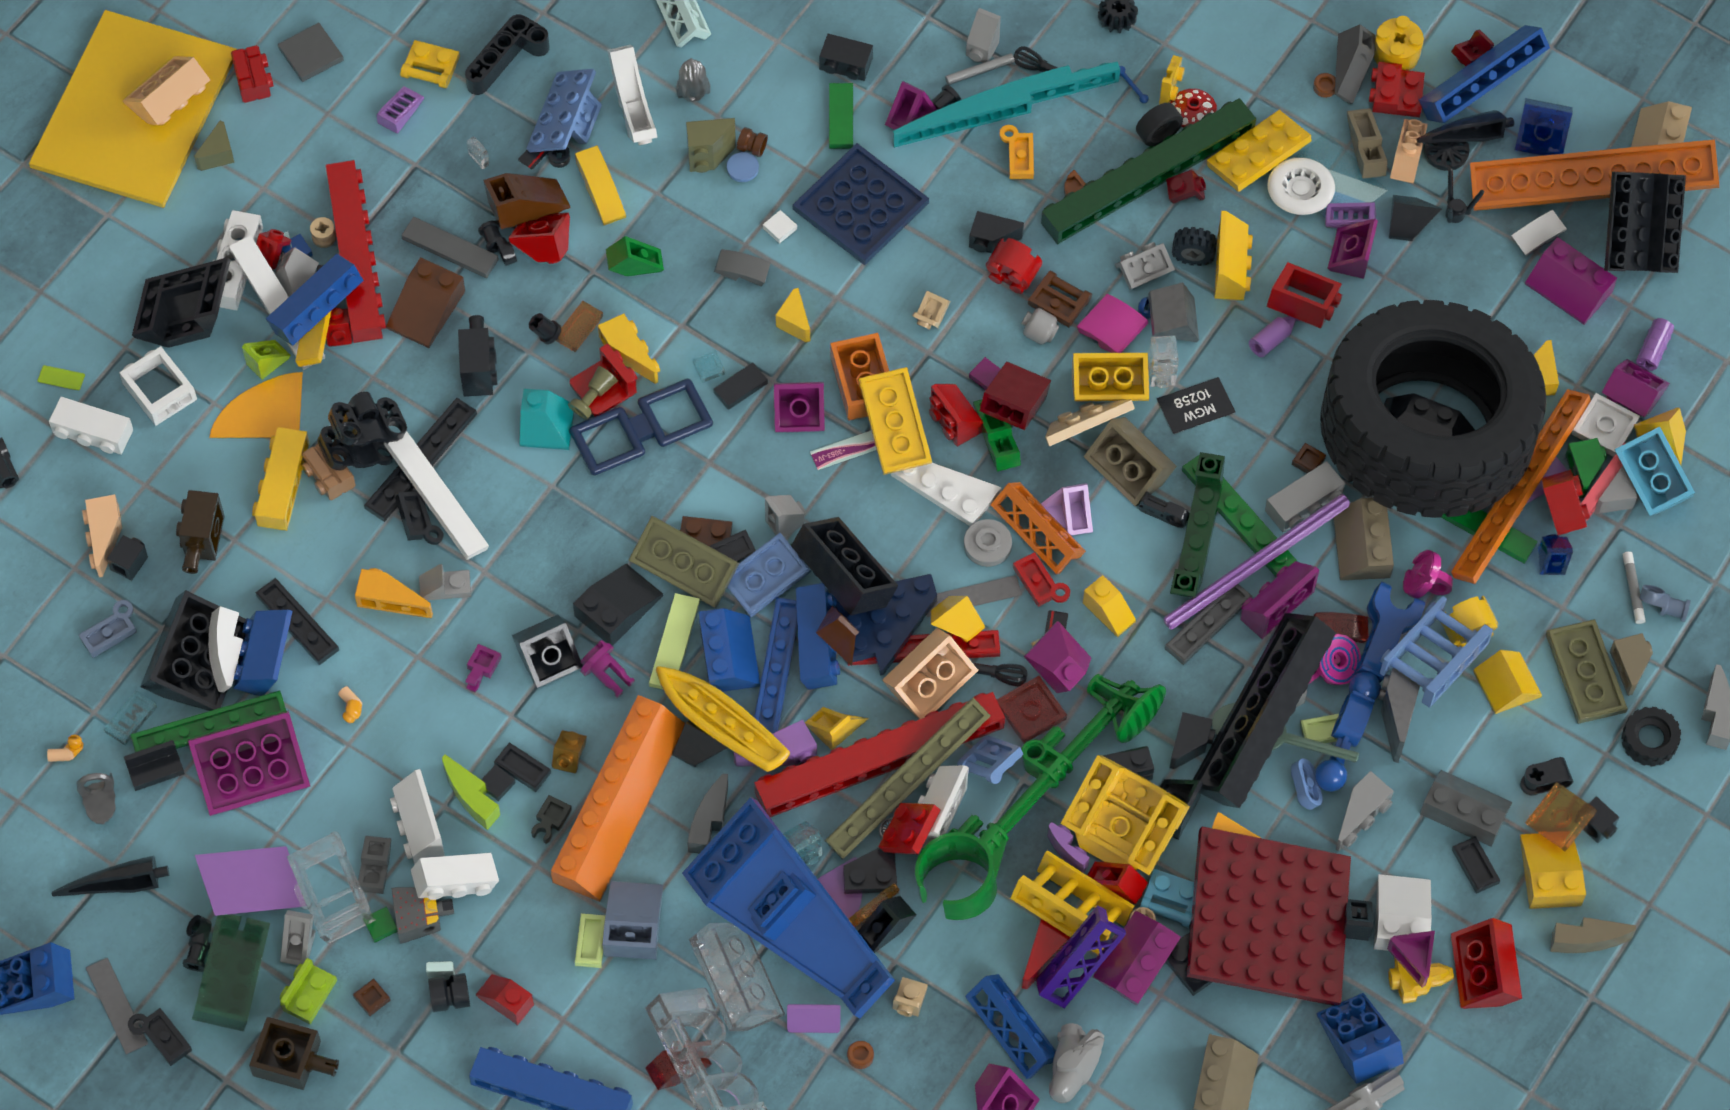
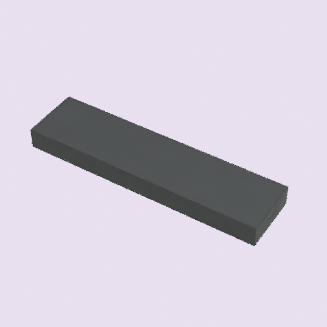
(450, 247)
(1206, 624)

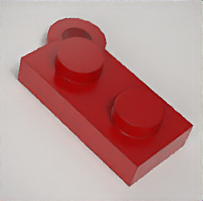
(1038, 581)

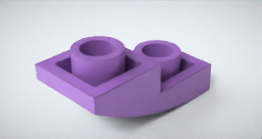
(1062, 842)

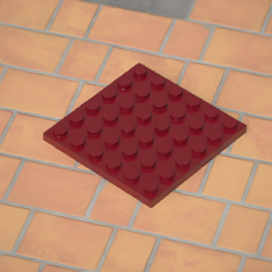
(1269, 916)

